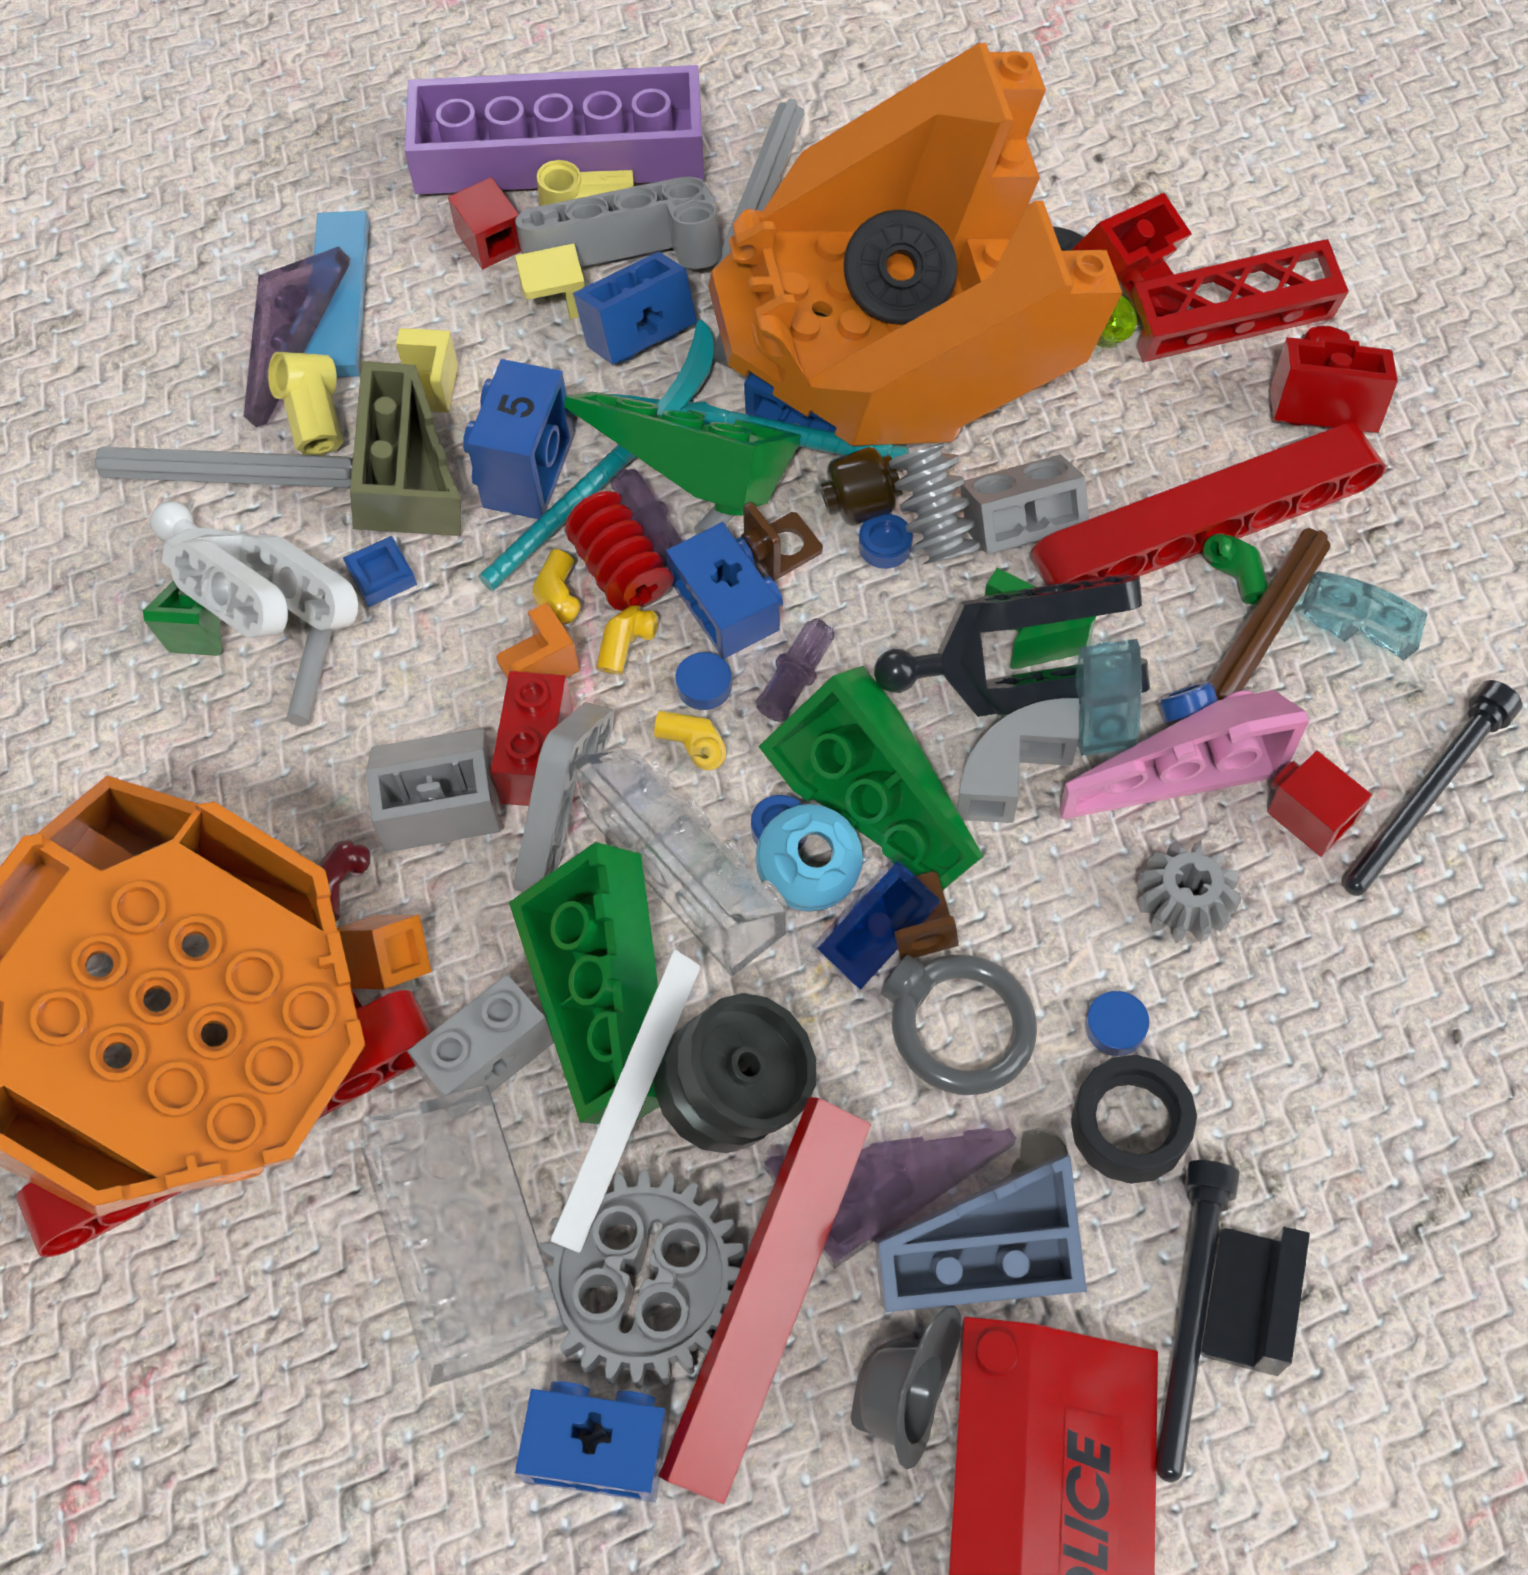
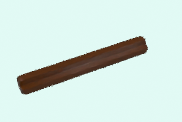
(1270, 613)

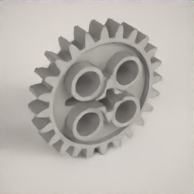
(696, 1289)

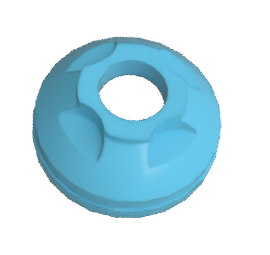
(799, 884)

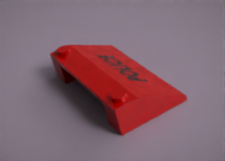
(1053, 1453)

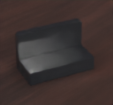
(1255, 1299)

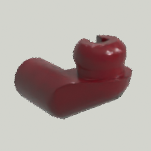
(340, 861)

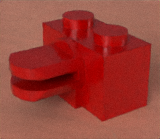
(1139, 246)
(1332, 381)

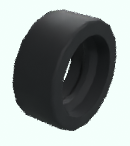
(1158, 1080)

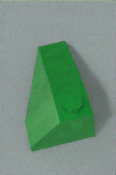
(709, 460)
(862, 761)

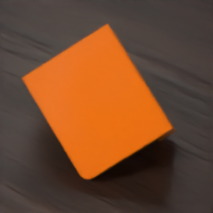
(546, 651)
(384, 950)

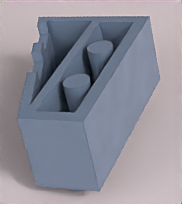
(989, 1246)

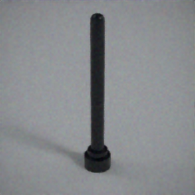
(1490, 709)
(1210, 1190)

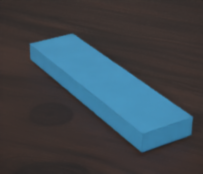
(341, 325)

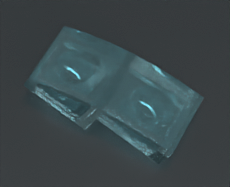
(1352, 605)
(1109, 696)

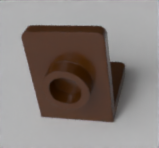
(766, 543)
(935, 932)

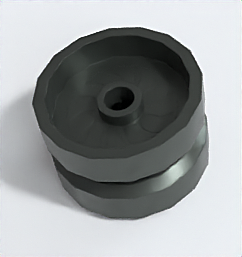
(735, 1073)

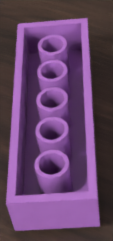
(517, 122)

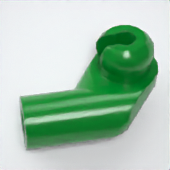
(1238, 561)

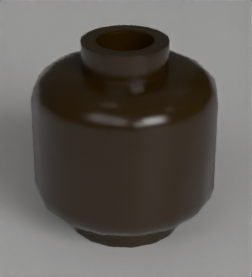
(860, 486)

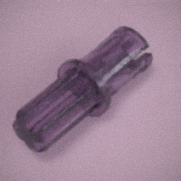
(646, 511)
(795, 670)

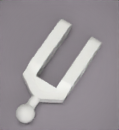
(237, 569)

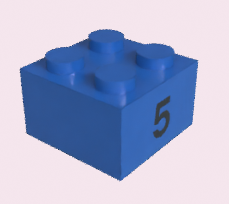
(519, 438)

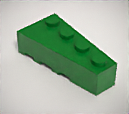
(591, 967)

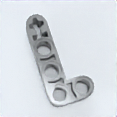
(629, 224)

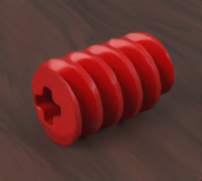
(617, 552)

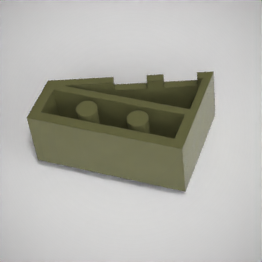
(397, 459)

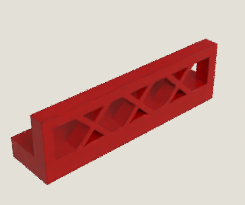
(1241, 317)

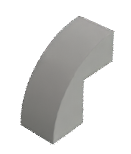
(1033, 734)

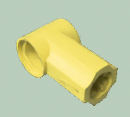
(563, 181)
(307, 389)

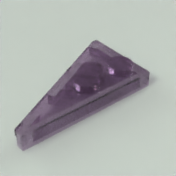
(285, 318)
(899, 1180)

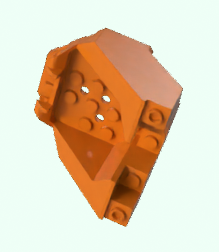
(1018, 301)
(131, 881)

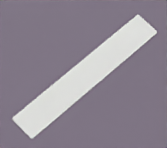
(625, 1103)

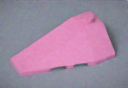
(1219, 747)

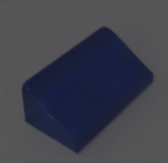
(864, 932)

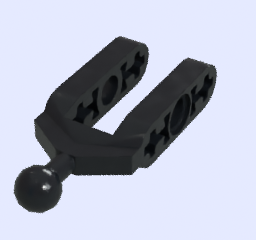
(961, 650)

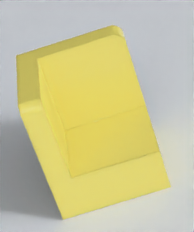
(551, 273)
(435, 361)

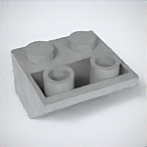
(432, 790)

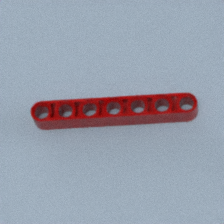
(1227, 502)
(389, 1030)

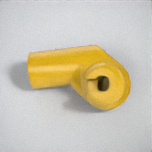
(551, 588)
(622, 631)
(696, 734)

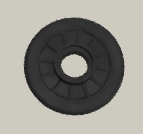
(904, 234)

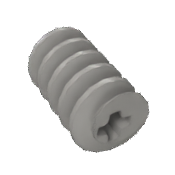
(935, 504)

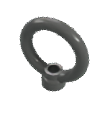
(909, 988)

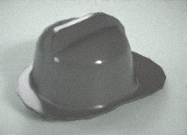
(903, 1384)

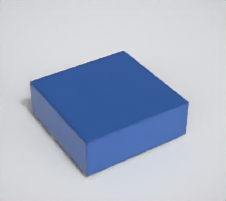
(380, 571)

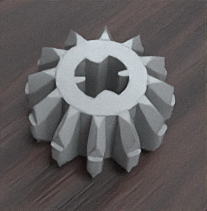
(1194, 876)

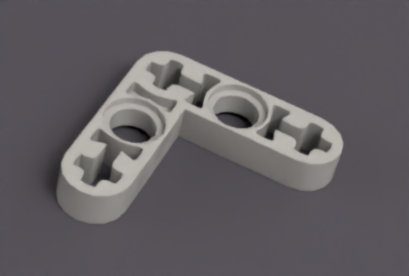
(555, 779)

